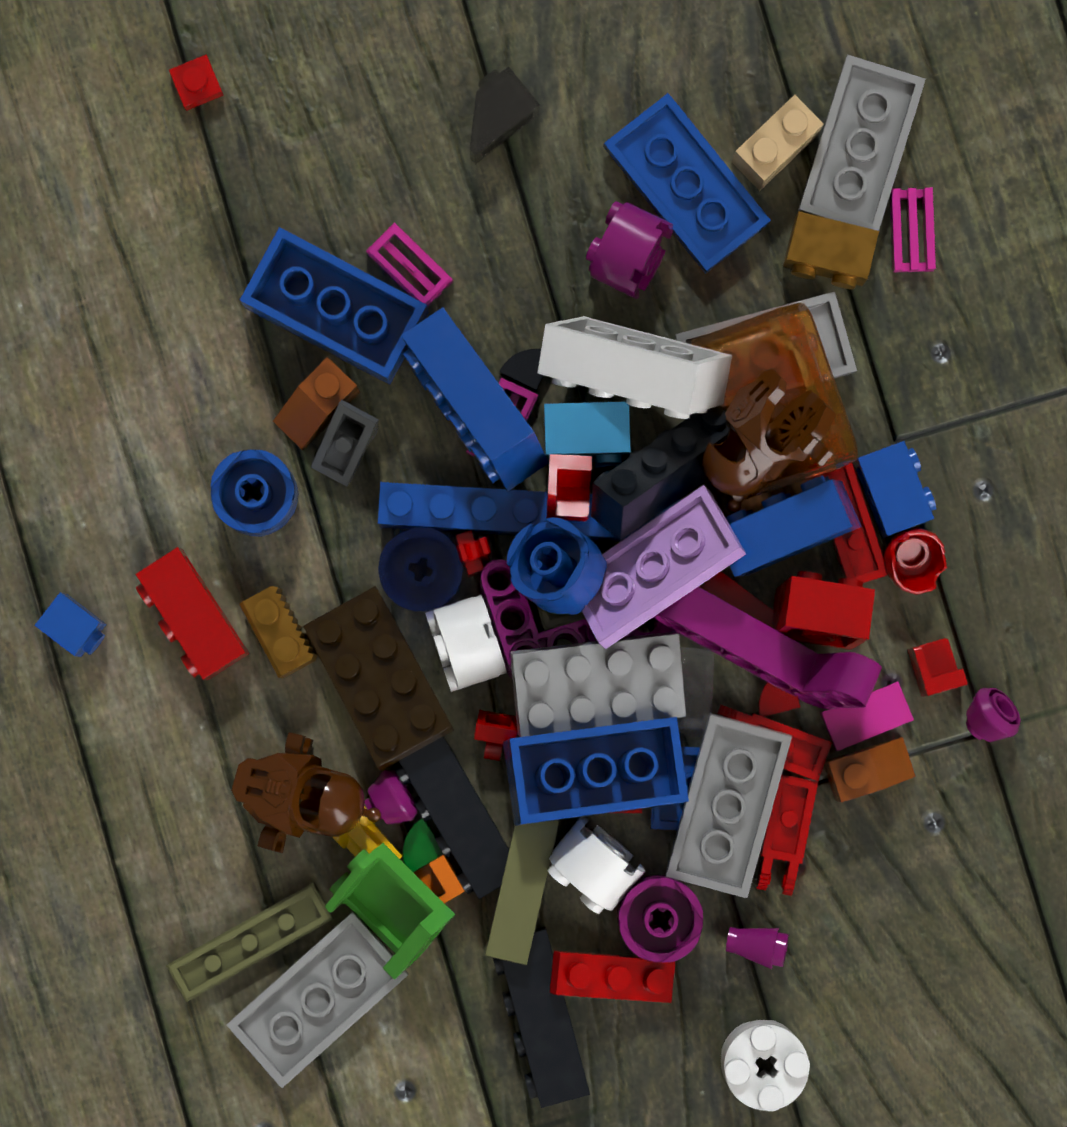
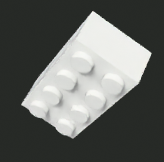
(634, 366)

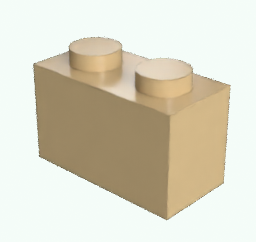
(777, 142)

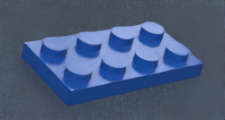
(686, 183)

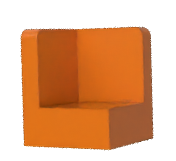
(440, 879)

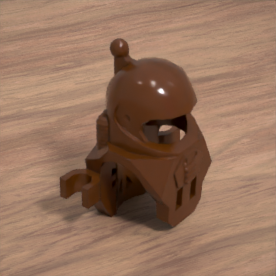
(760, 450)
(273, 788)

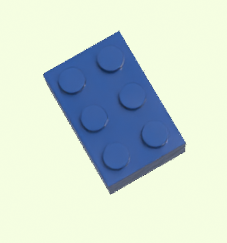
(792, 524)

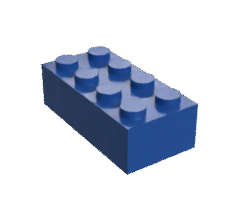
(333, 305)
(473, 401)
(595, 771)

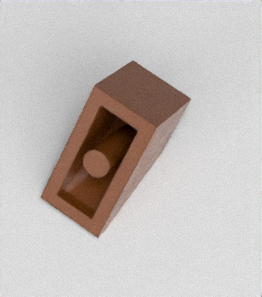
(314, 403)
(869, 770)

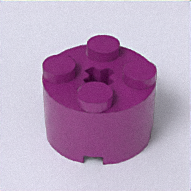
(629, 249)
(654, 942)

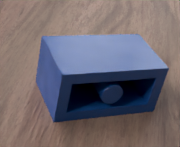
(894, 489)

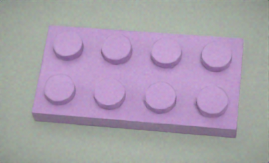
(661, 565)

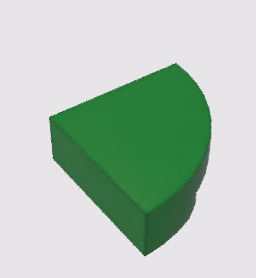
(420, 846)

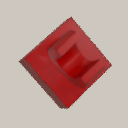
(494, 730)

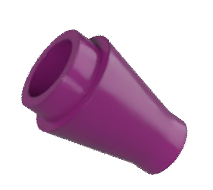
(759, 945)

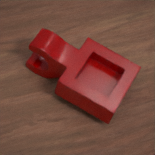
(472, 552)

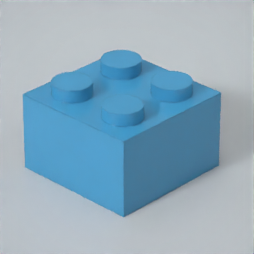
(588, 430)

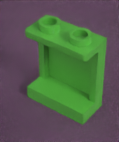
(391, 905)

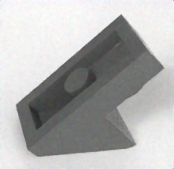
(345, 443)

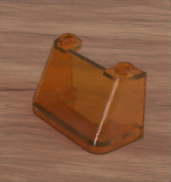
(792, 347)

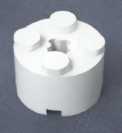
(466, 643)
(595, 866)
(765, 1089)

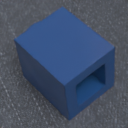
(72, 626)

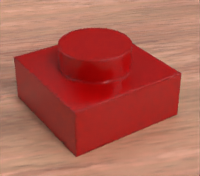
(196, 82)

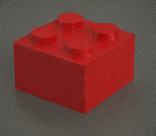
(823, 610)

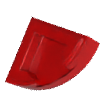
(775, 701)

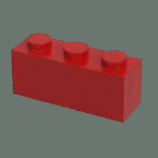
(190, 615)

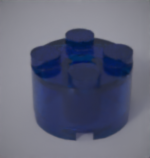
(410, 549)

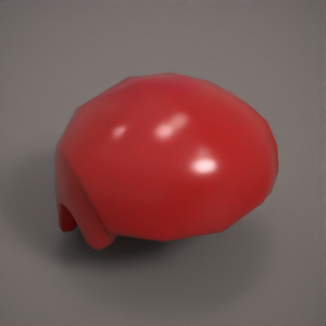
(915, 560)

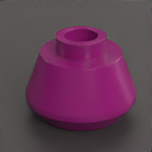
(992, 716)
(391, 798)

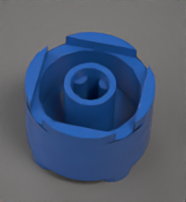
(230, 494)
(556, 566)

